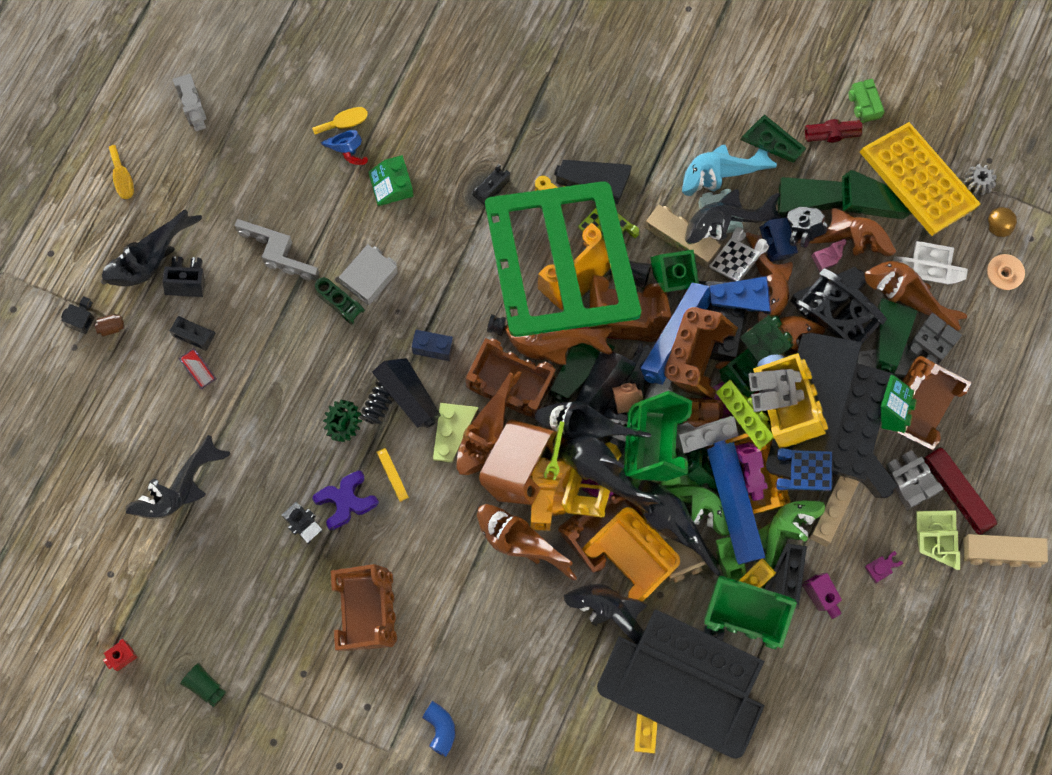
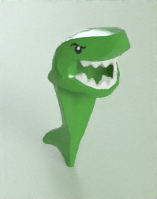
(702, 502)
(787, 526)

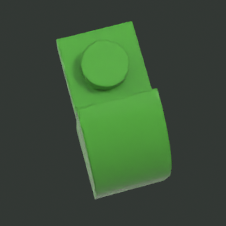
(727, 559)

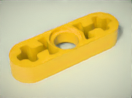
(392, 474)

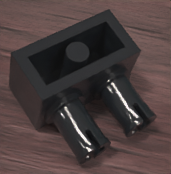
(182, 280)

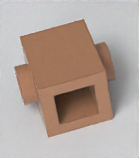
(626, 396)

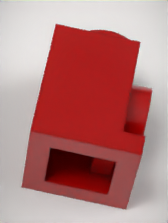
(126, 655)

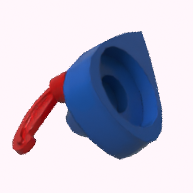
(346, 143)

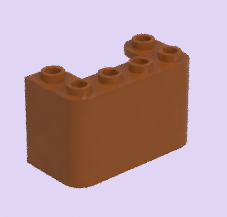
(693, 349)
(492, 369)

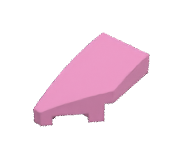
(829, 256)

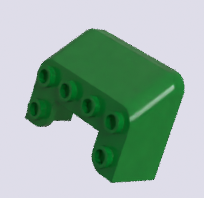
(655, 456)

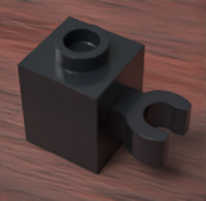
(78, 317)

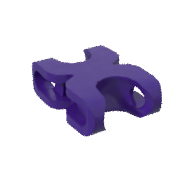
(345, 500)

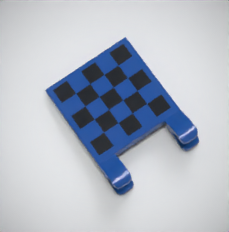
(808, 470)

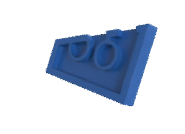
(743, 294)

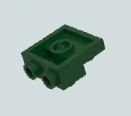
(767, 338)
(738, 372)
(700, 468)

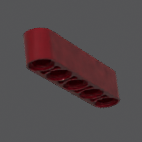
(960, 491)

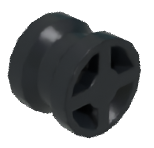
(496, 324)

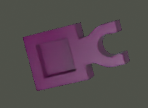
(881, 568)

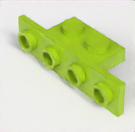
(741, 407)

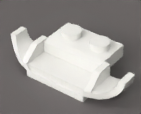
(934, 263)

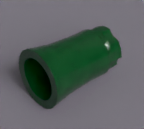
(203, 685)

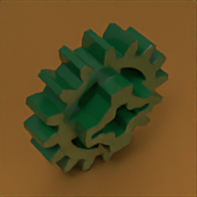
(342, 420)

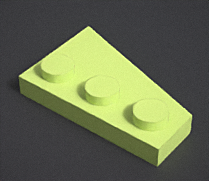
(450, 430)

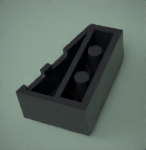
(789, 572)

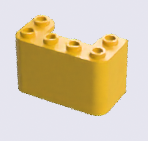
(798, 421)

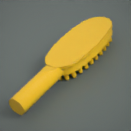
(345, 119)
(121, 176)

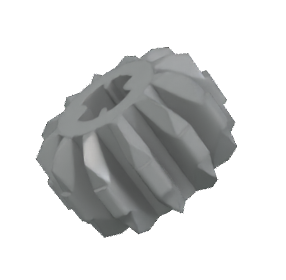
(974, 178)

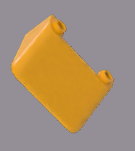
(635, 551)

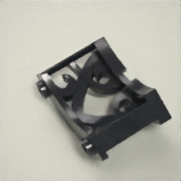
(834, 284)

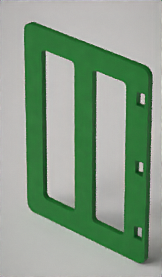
(510, 278)

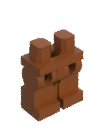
(708, 409)

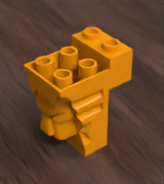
(550, 497)

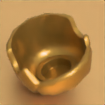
(1002, 221)

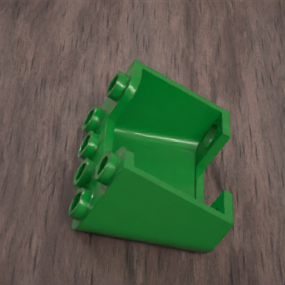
(750, 611)

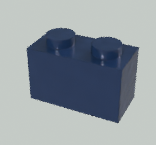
(778, 234)
(432, 345)

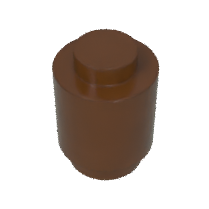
(109, 325)

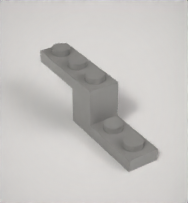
(276, 250)
(694, 438)

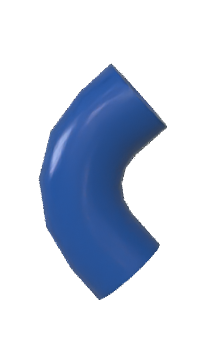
(443, 727)

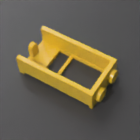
(582, 504)

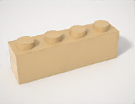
(673, 230)
(834, 510)
(1005, 549)

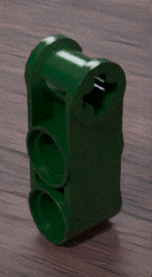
(348, 308)

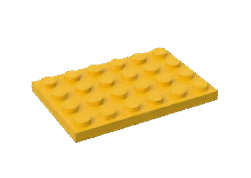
(920, 178)

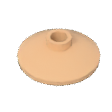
(1011, 266)

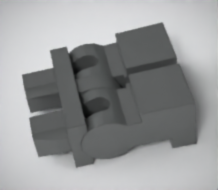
(932, 341)

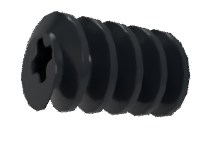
(376, 404)

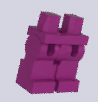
(750, 463)

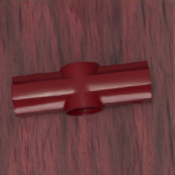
(833, 130)

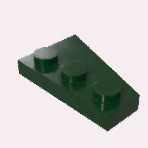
(773, 139)

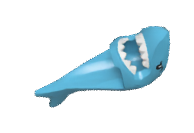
(711, 167)

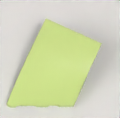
(938, 536)

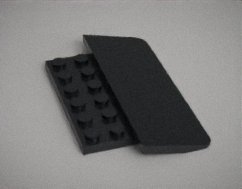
(850, 404)
(686, 683)

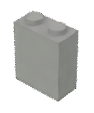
(368, 274)

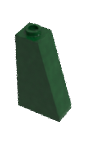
(808, 193)
(870, 197)
(893, 334)
(575, 372)

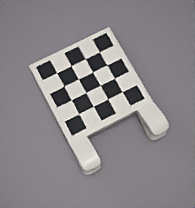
(736, 257)

